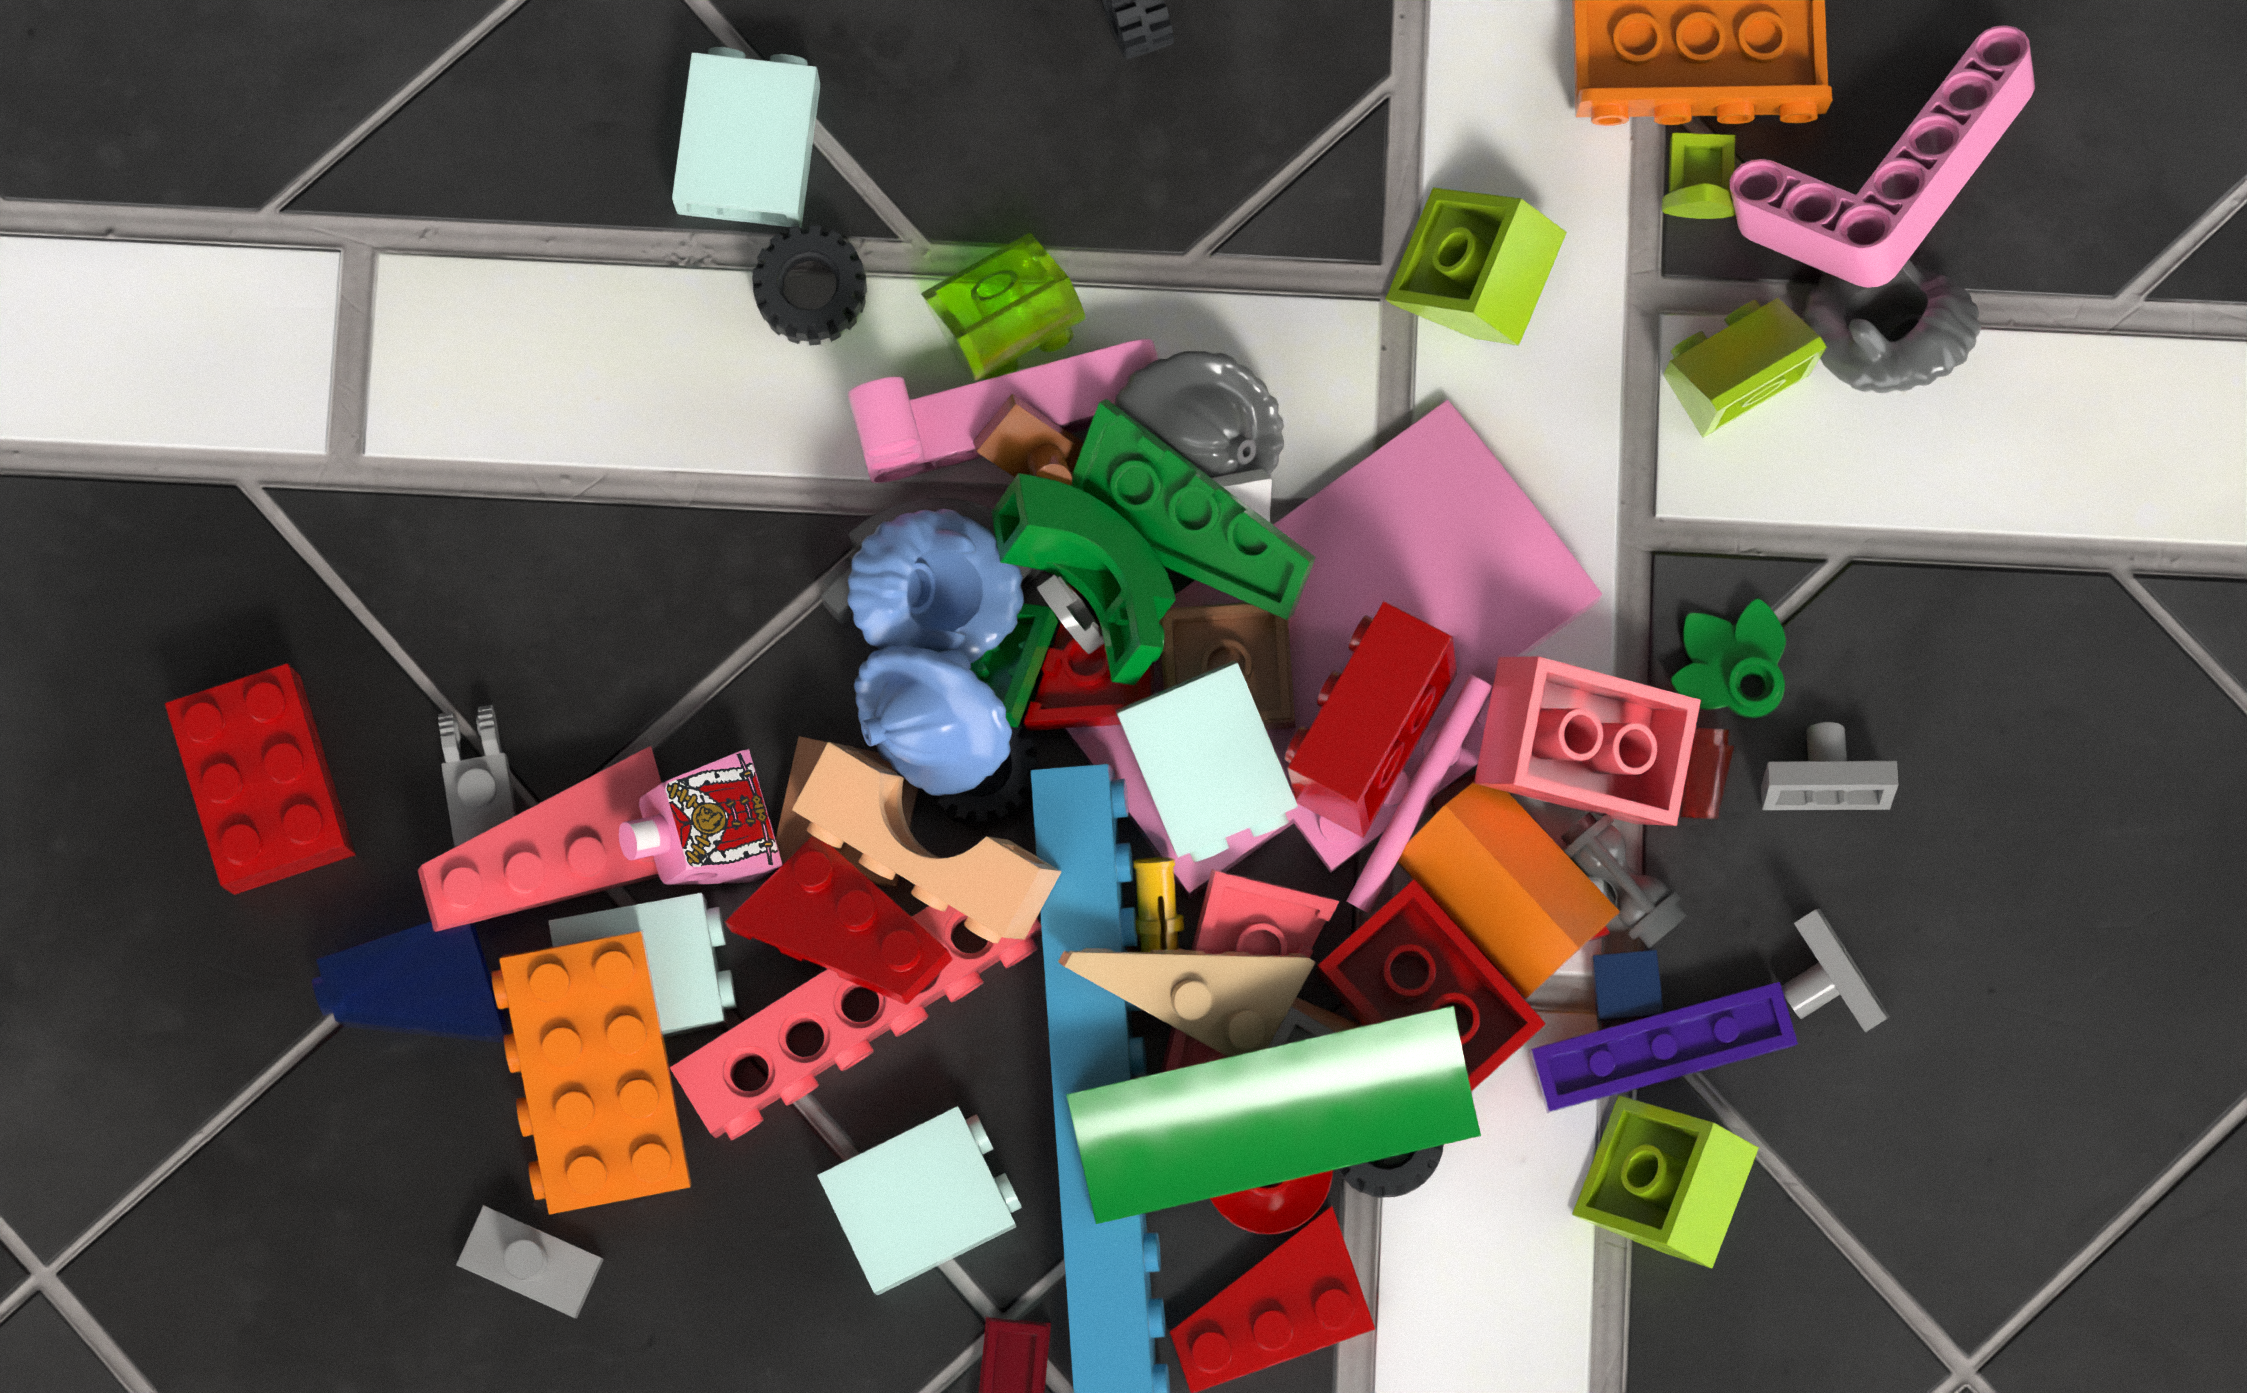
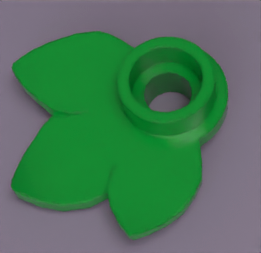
(1727, 654)

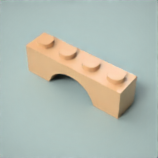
(861, 804)

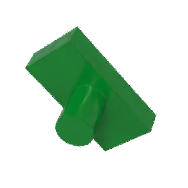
(1017, 660)

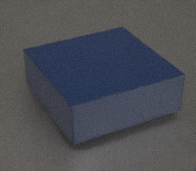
(1626, 985)

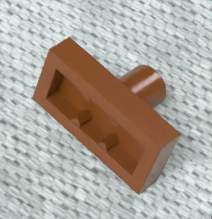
(1028, 443)

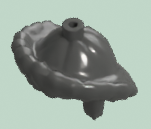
(1893, 332)
(1207, 411)

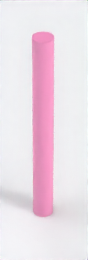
(1419, 793)

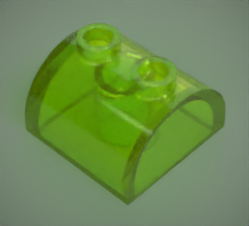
(1005, 308)

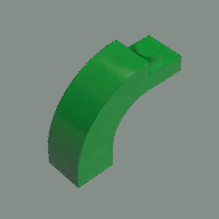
(1099, 554)

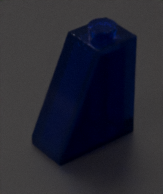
(414, 985)

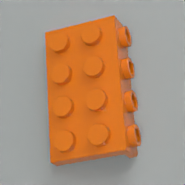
(1700, 60)
(592, 1072)

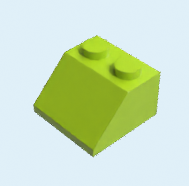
(1477, 264)
(1742, 364)
(1666, 1180)

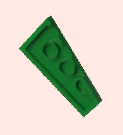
(1189, 516)

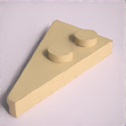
(1219, 999)

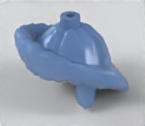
(934, 585)
(931, 718)

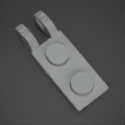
(479, 787)

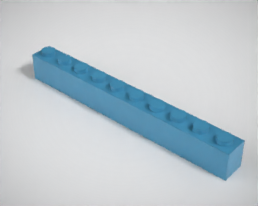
(1092, 1047)

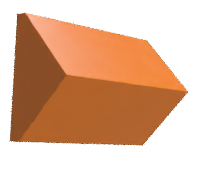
(1506, 885)

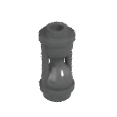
(1642, 899)

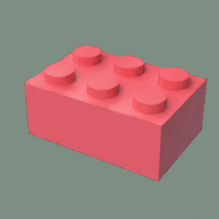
(1587, 740)

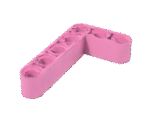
(1877, 231)
(939, 429)

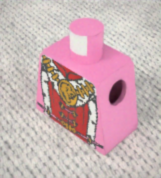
(705, 826)

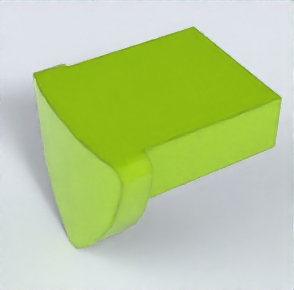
(1700, 176)

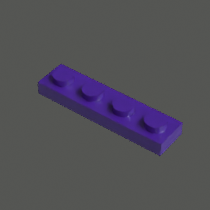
(1663, 1047)

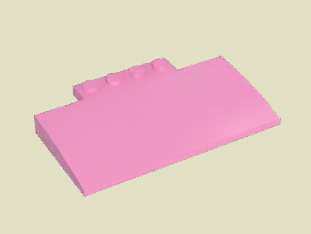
(1430, 532)

